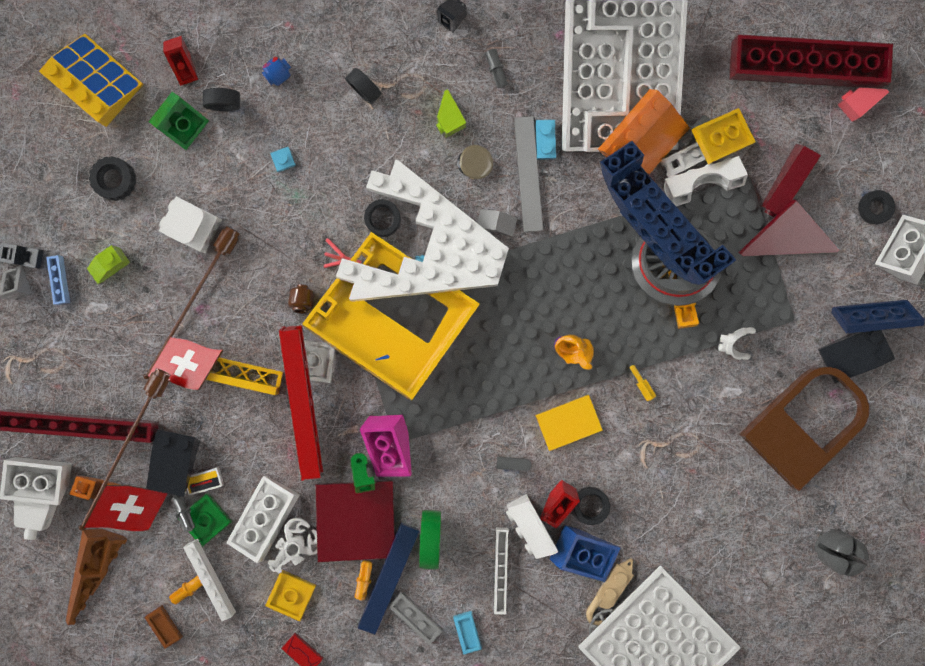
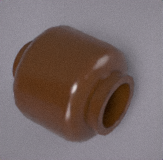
(301, 299)

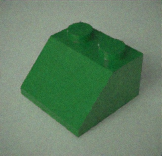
(178, 120)

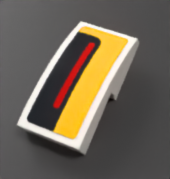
(205, 481)

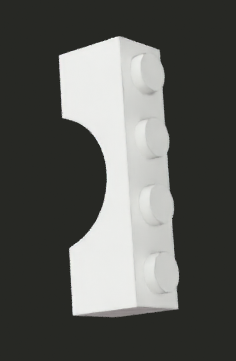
(727, 174)

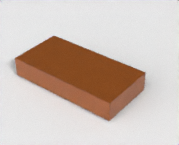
(163, 626)

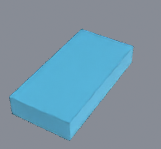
(467, 632)

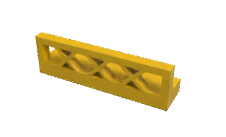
(246, 383)

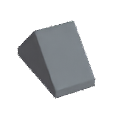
(497, 222)
(14, 284)

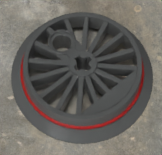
(670, 290)

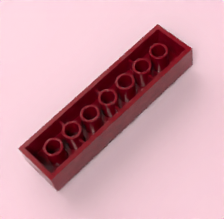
(811, 61)

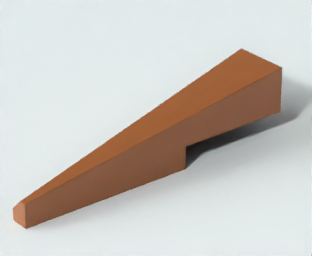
(94, 556)

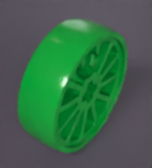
(430, 540)

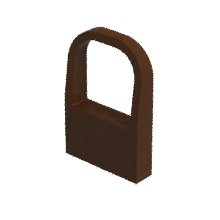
(787, 445)

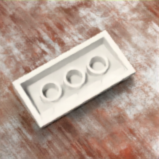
(262, 519)

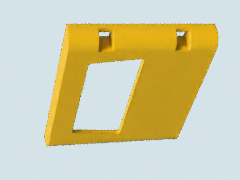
(368, 334)

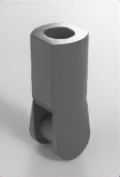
(510, 463)

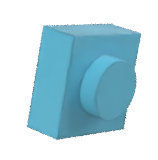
(283, 159)

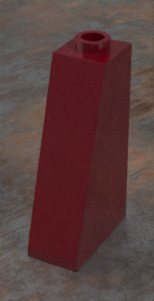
(790, 179)

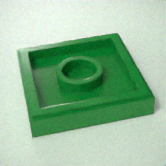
(208, 519)

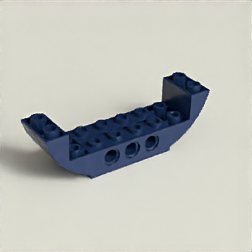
(659, 220)

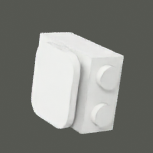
(189, 224)

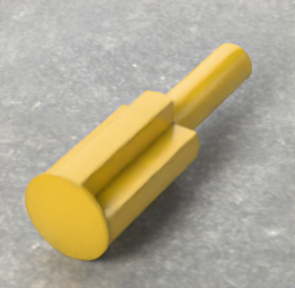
(643, 385)

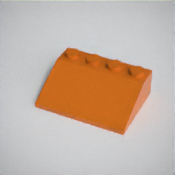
(652, 127)

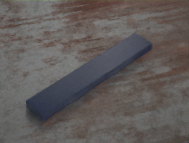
(388, 578)

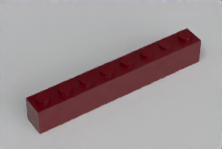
(76, 425)

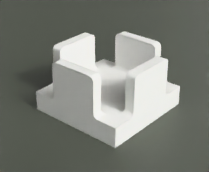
(320, 360)

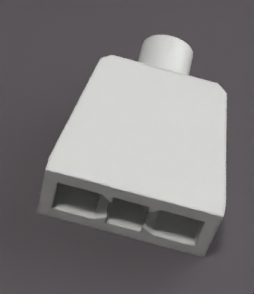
(33, 517)

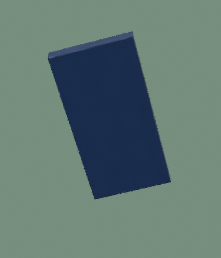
(877, 316)

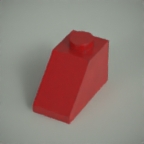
(180, 60)
(559, 504)

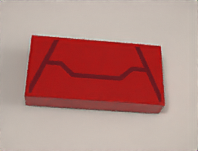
(301, 651)

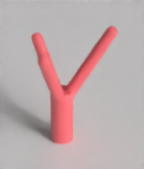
(342, 255)

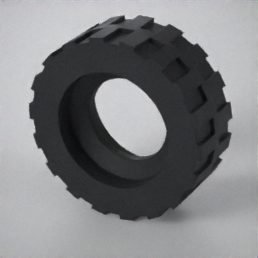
(97, 178)

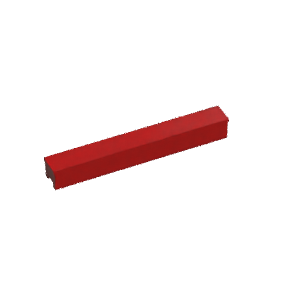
(301, 401)

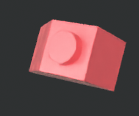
(858, 102)

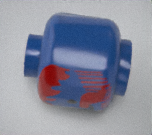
(276, 71)

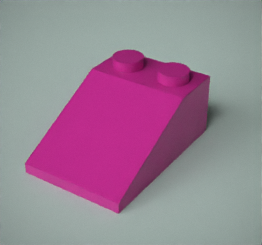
(387, 445)

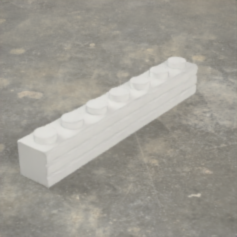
(501, 555)
(209, 580)

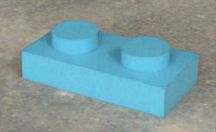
(545, 139)

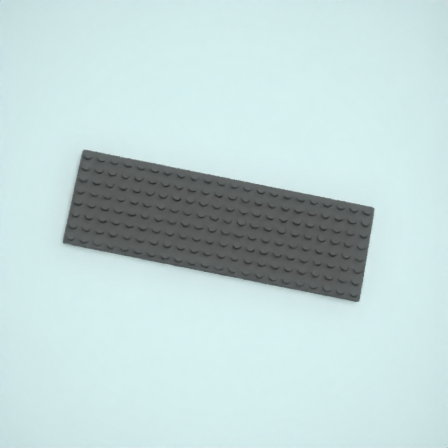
(585, 289)

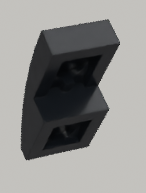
(21, 255)

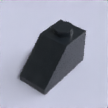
(451, 14)

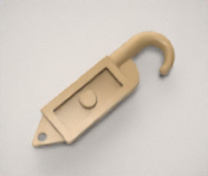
(611, 589)

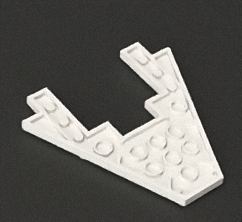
(457, 256)

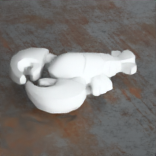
(293, 545)

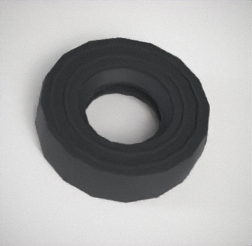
(888, 207)

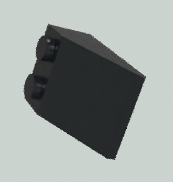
(857, 353)
(171, 462)

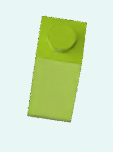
(449, 116)
(107, 263)

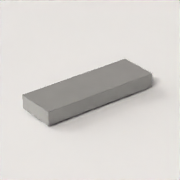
(415, 617)

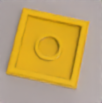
(290, 595)

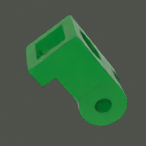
(359, 472)

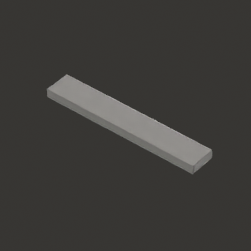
(528, 174)

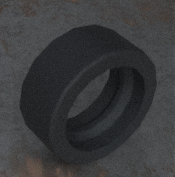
(363, 86)
(221, 99)
(387, 204)
(605, 508)

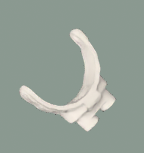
(731, 338)

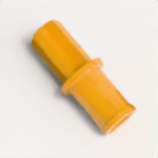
(363, 580)
(186, 590)

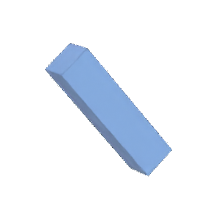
(58, 280)

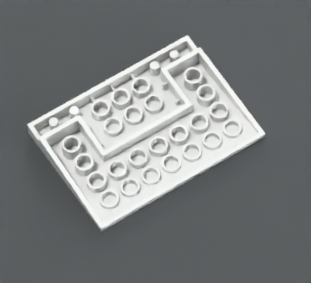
(613, 60)

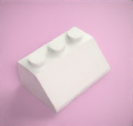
(905, 250)
(34, 480)
(531, 527)

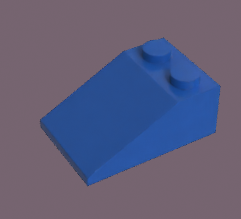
(584, 554)

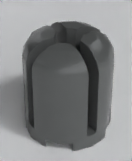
(846, 547)

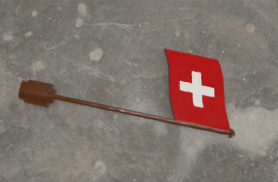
(183, 359)
(127, 505)

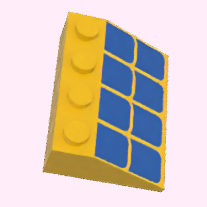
(92, 79)

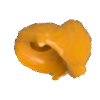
(575, 350)

